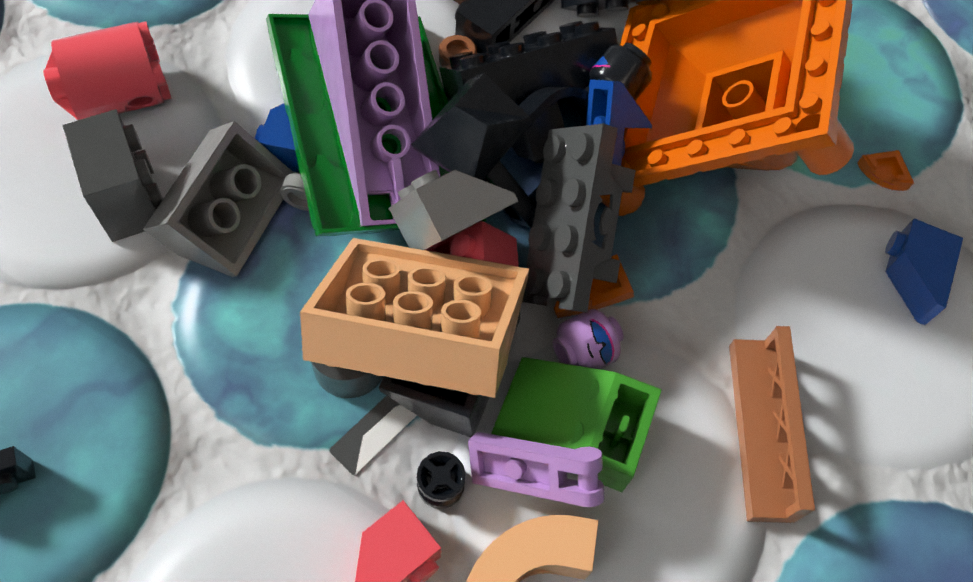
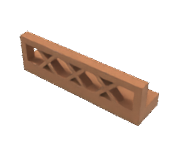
(771, 429)

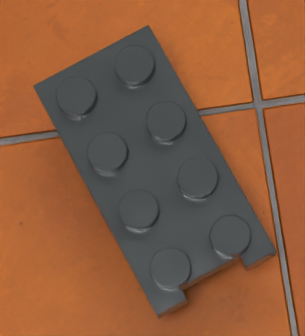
(561, 247)

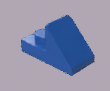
(613, 105)

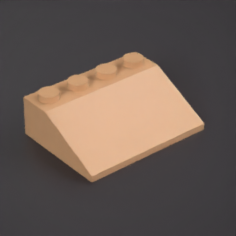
(415, 316)

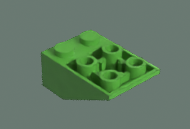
(581, 409)

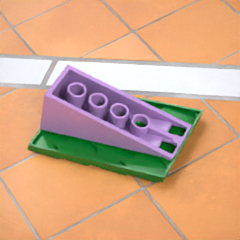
(379, 99)

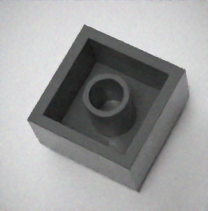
(113, 173)

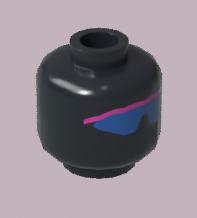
(625, 65)

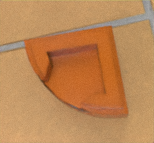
(886, 170)

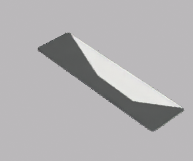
(371, 434)

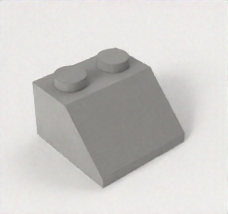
(445, 205)

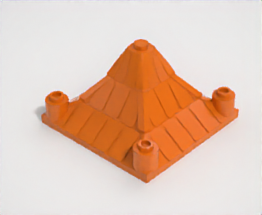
(737, 88)

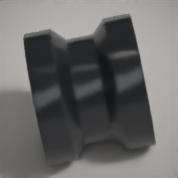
(440, 470)

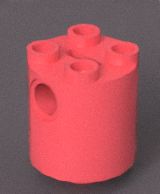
(106, 71)

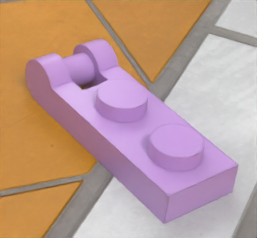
(537, 469)

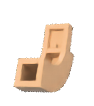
(539, 546)

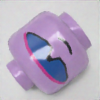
(588, 340)

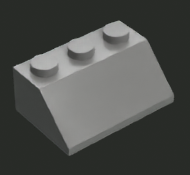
(221, 200)

